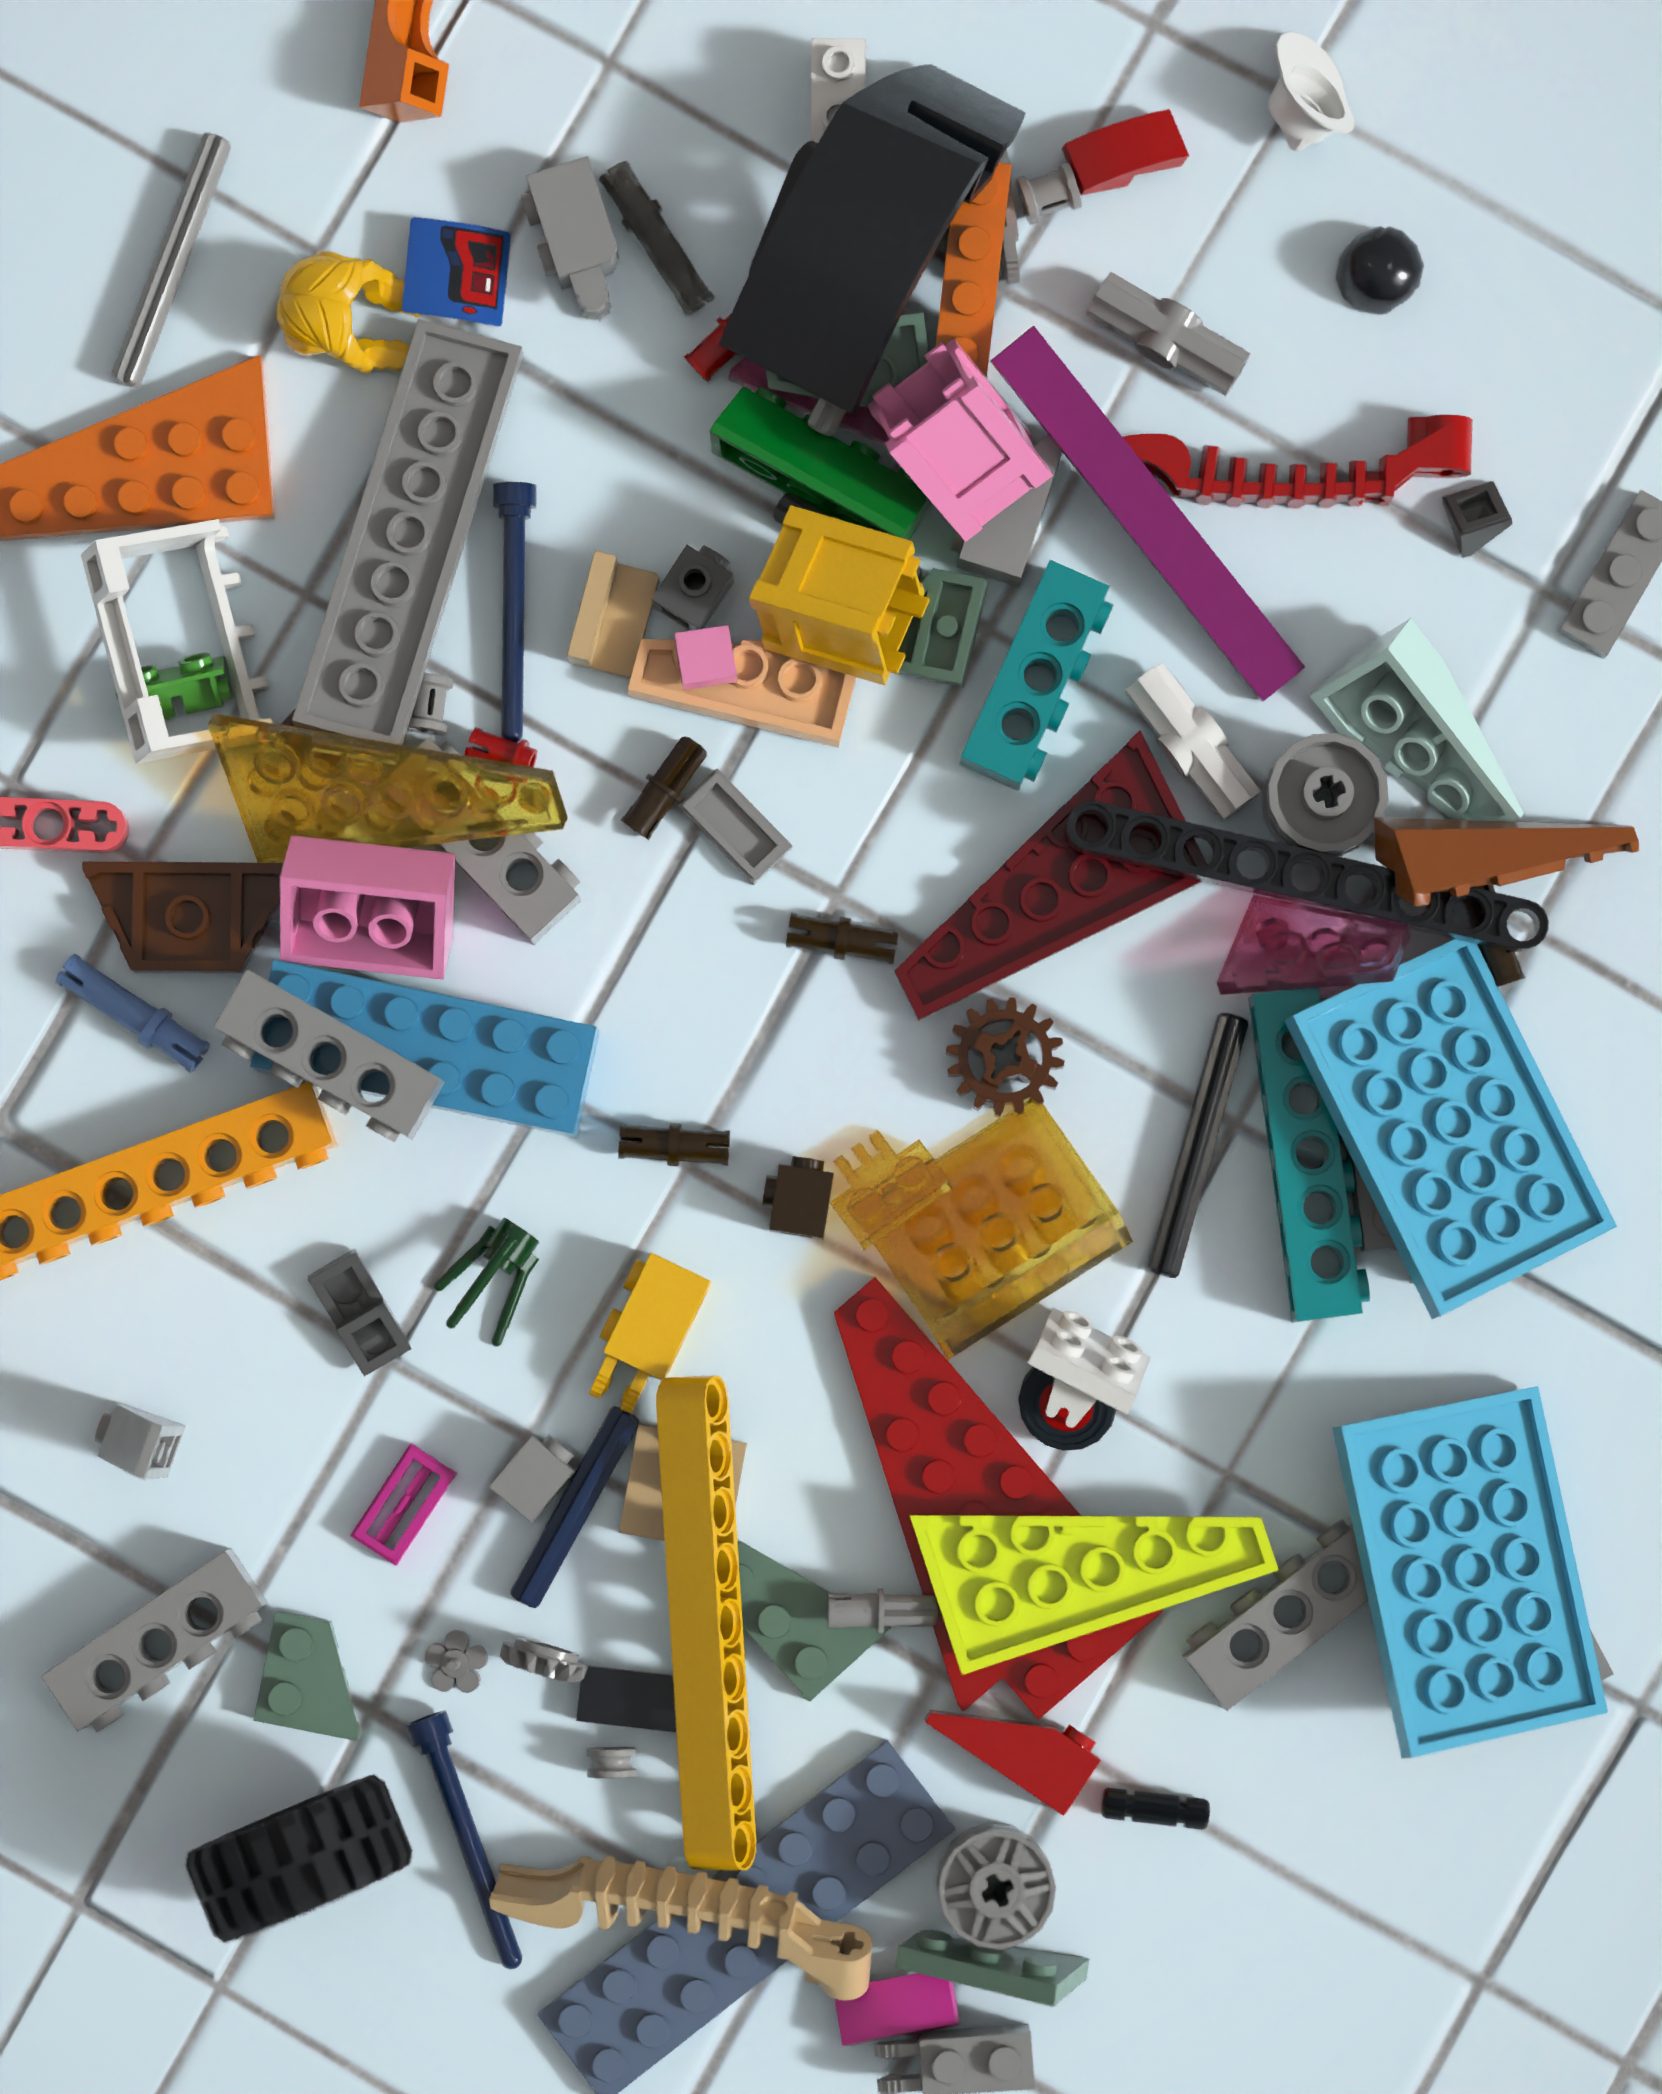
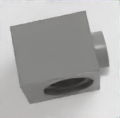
(534, 1476)

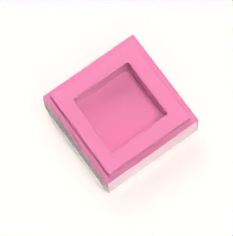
(705, 657)

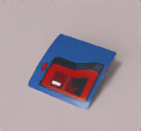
(456, 271)

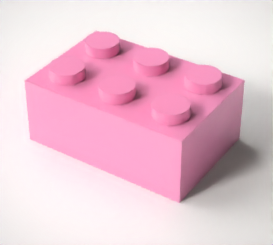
(366, 907)

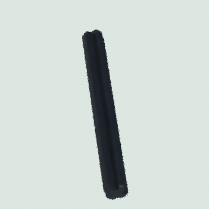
(1198, 1145)

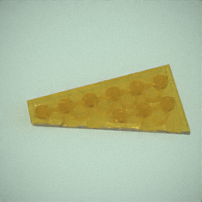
(373, 790)

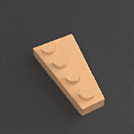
(769, 691)

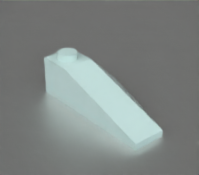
(1414, 718)

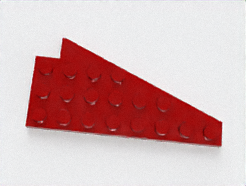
(956, 1458)

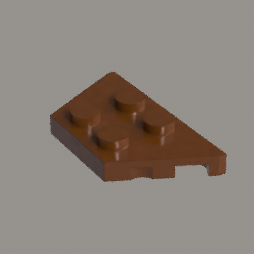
(186, 912)

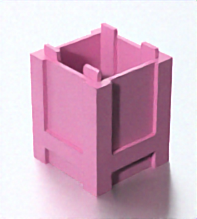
(958, 439)

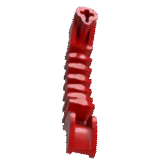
(1435, 449)

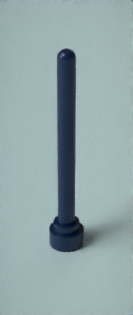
(514, 506)
(432, 1739)

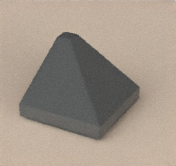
(1476, 516)

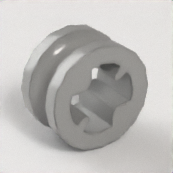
(611, 1762)

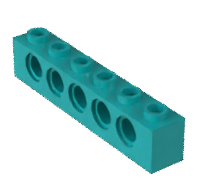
(1308, 1293)

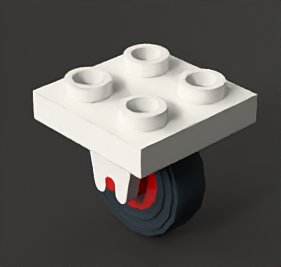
(1078, 1381)

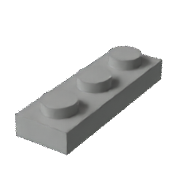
(1618, 578)

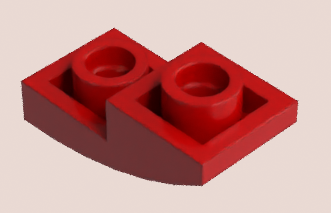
(1125, 149)

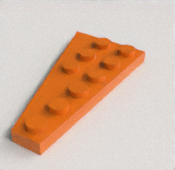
(153, 466)

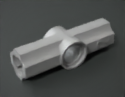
(1168, 333)

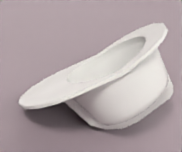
(1309, 94)

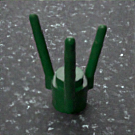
(508, 1248)

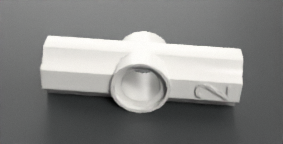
(1192, 741)

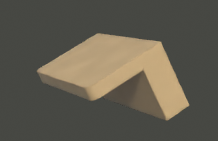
(612, 616)

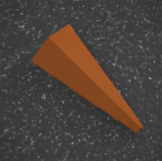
(1472, 853)

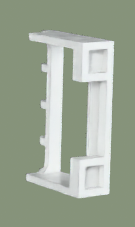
(107, 586)

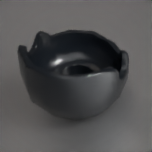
(1379, 270)

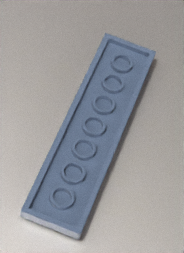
(677, 1981)

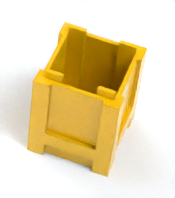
(838, 595)

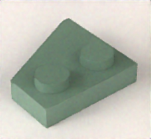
(943, 640)
(305, 1679)

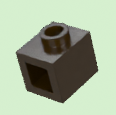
(799, 1198)

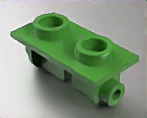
(193, 680)

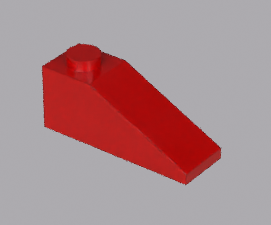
(1030, 1754)

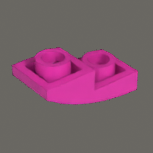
(897, 2008)

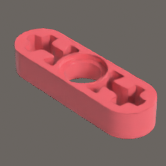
(89, 813)

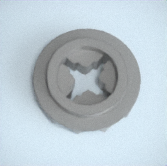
(543, 1659)

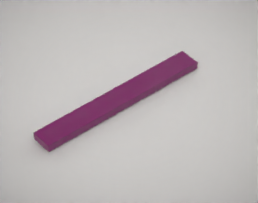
(1147, 513)

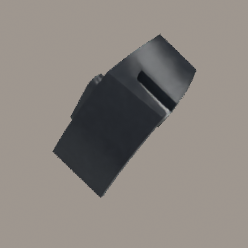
(863, 225)

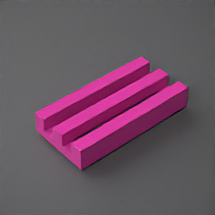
(430, 1465)

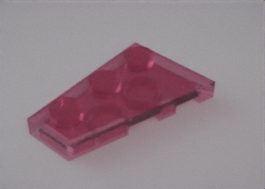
(1309, 947)

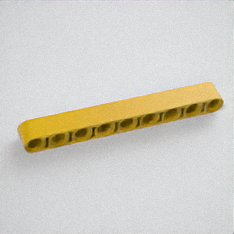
(706, 1623)

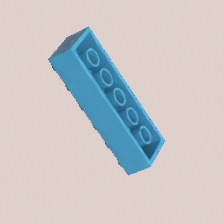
(491, 1057)

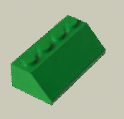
(816, 468)

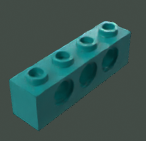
(1058, 594)

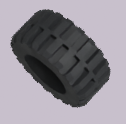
(299, 1859)

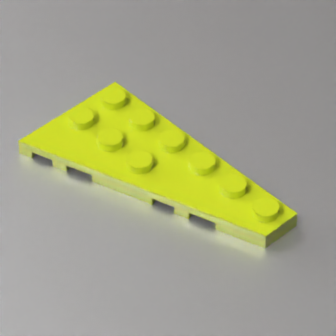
(1052, 1578)

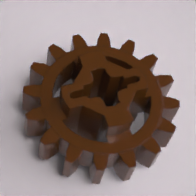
(1028, 1068)

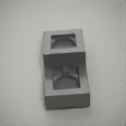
(359, 1312)

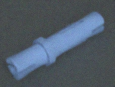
(150, 1024)

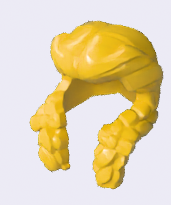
(318, 312)

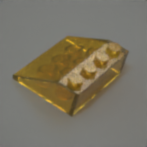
(1006, 1233)

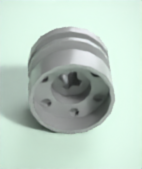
(1009, 1855)

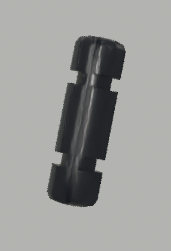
(1155, 1808)

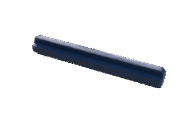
(574, 1507)

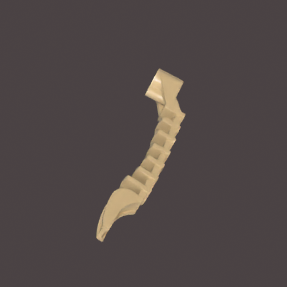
(828, 1951)

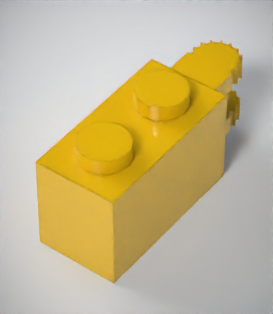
(651, 1324)

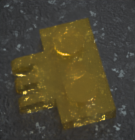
(886, 1188)

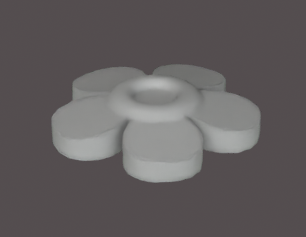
(456, 1662)

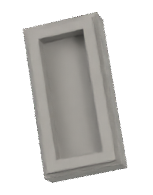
(735, 826)

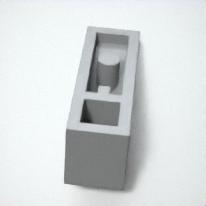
(1007, 539)
(138, 1441)

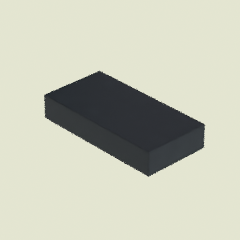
(627, 1699)

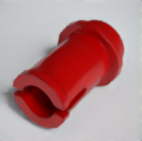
(708, 355)
(501, 749)

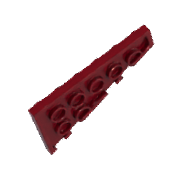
(1050, 892)

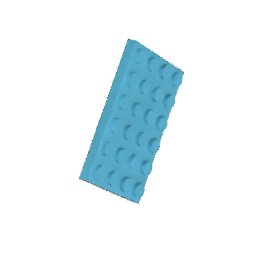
(1450, 1125)
(1469, 1571)

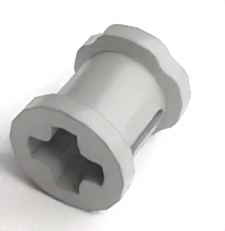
(1048, 193)
(430, 705)

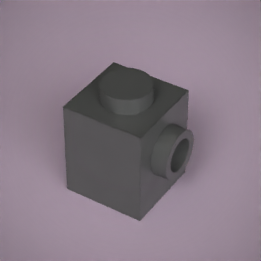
(694, 587)

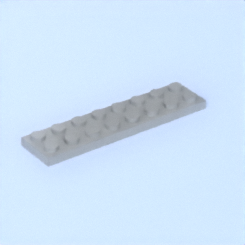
(408, 534)

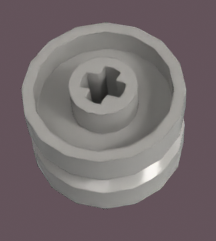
(1333, 765)

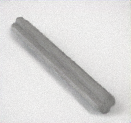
(171, 260)

